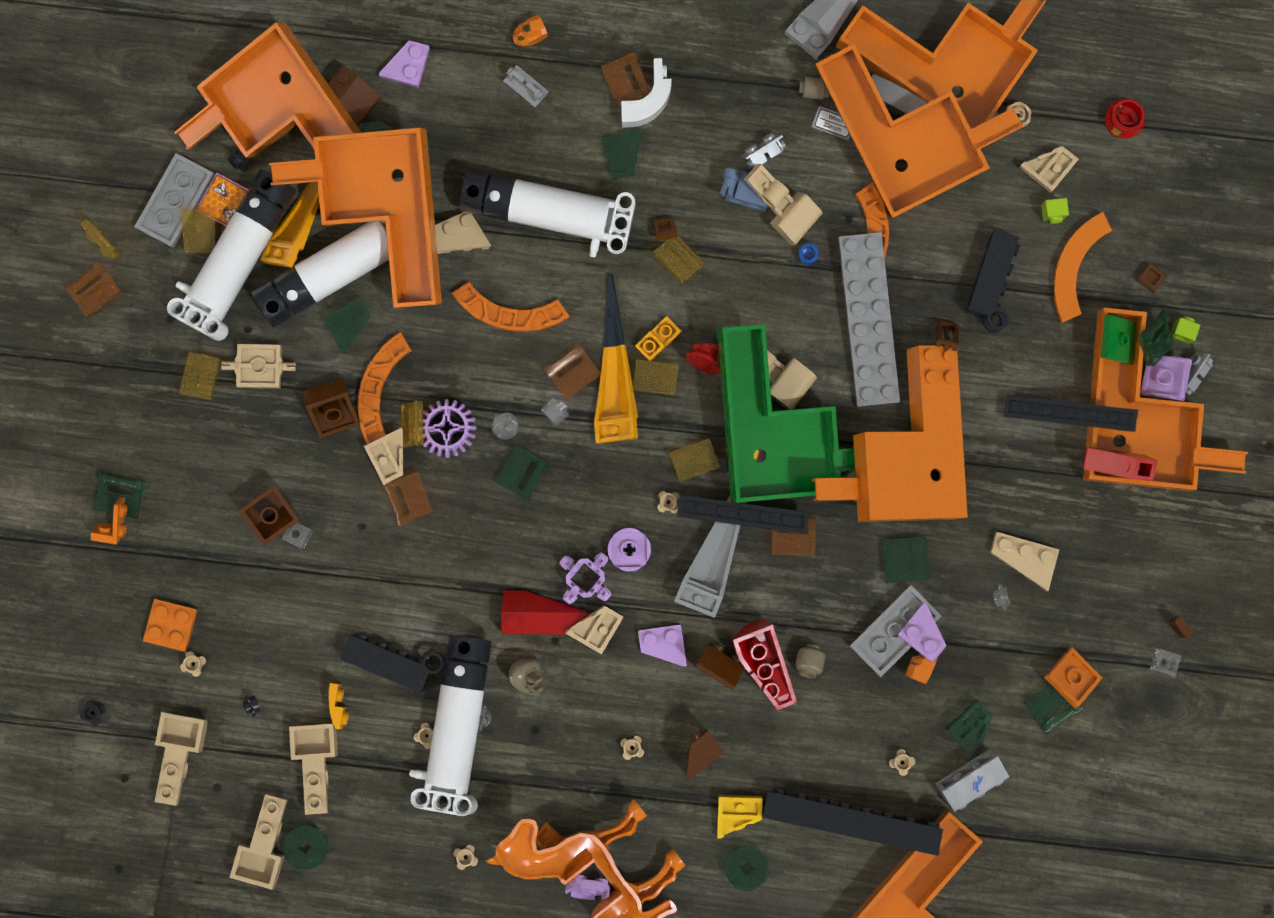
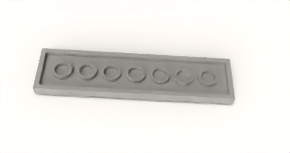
(869, 319)

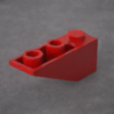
(1120, 463)

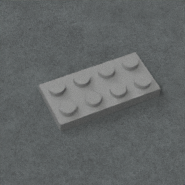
(177, 191)
(879, 642)

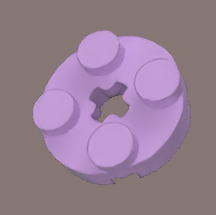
(637, 541)
(587, 889)

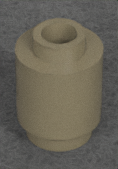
(813, 88)

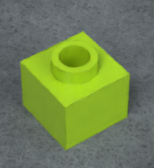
(1055, 210)
(1185, 330)

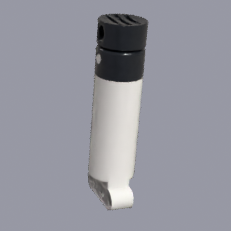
(548, 208)
(233, 257)
(324, 272)
(455, 728)

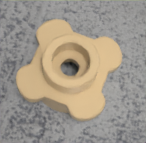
(663, 506)
(199, 662)
(420, 736)
(627, 743)
(908, 762)
(460, 853)

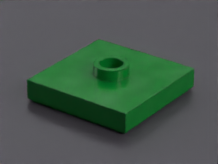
(1118, 339)

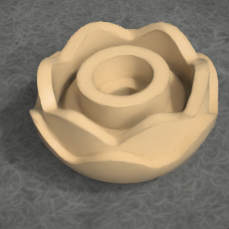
(1023, 111)

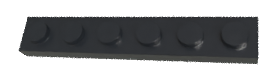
(1071, 413)
(742, 514)

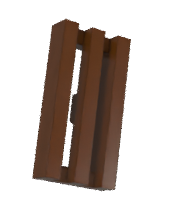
(955, 335)

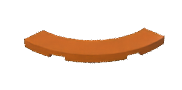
(874, 213)
(1069, 262)
(508, 318)
(373, 383)

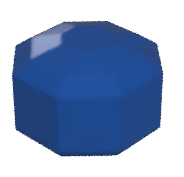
(808, 254)

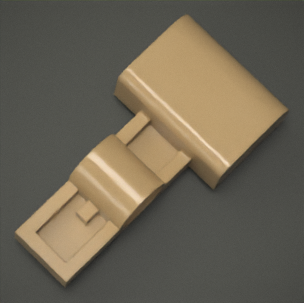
(793, 213)
(789, 382)
(178, 736)
(313, 745)
(258, 862)

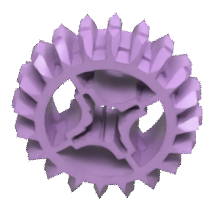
(466, 428)

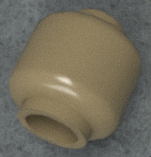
(810, 661)

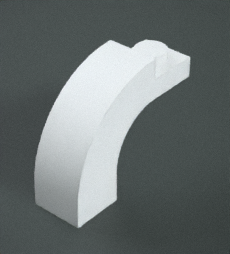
(647, 109)

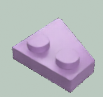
(407, 64)
(923, 634)
(664, 643)

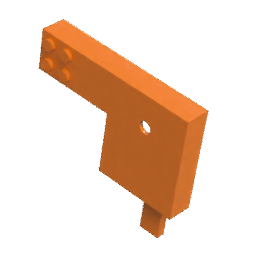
(973, 55)
(255, 103)
(930, 139)
(359, 188)
(1164, 427)
(896, 466)
(921, 875)

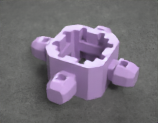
(568, 563)

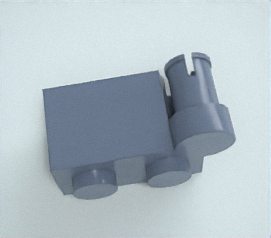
(739, 191)

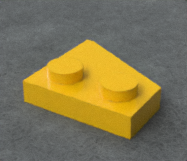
(737, 812)

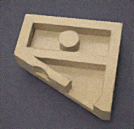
(1050, 167)
(387, 455)
(596, 628)

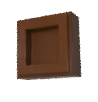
(664, 228)
(1151, 277)
(1181, 627)

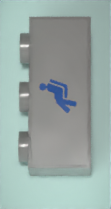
(972, 780)

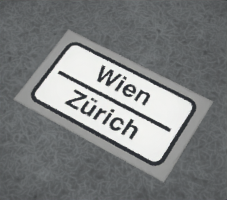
(830, 122)

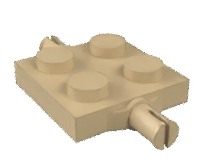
(258, 366)

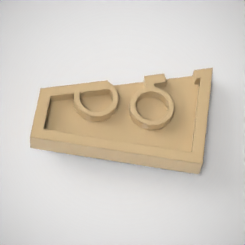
(460, 234)
(1026, 557)

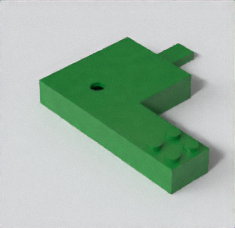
(795, 441)

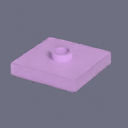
(1167, 379)

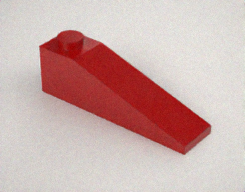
(535, 614)
(762, 658)

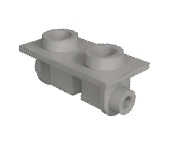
(525, 86)
(770, 144)
(1200, 366)

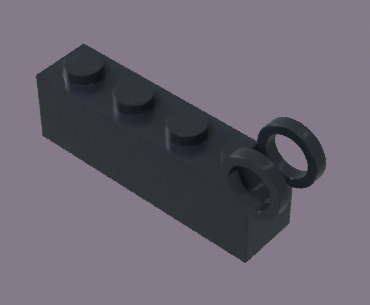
(991, 278)
(390, 664)

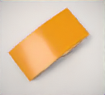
(658, 338)
(338, 713)

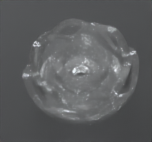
(512, 426)

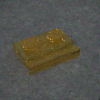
(198, 230)
(96, 235)
(678, 259)
(200, 376)
(655, 377)
(412, 424)
(694, 460)

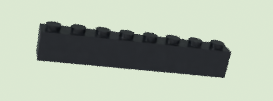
(853, 823)

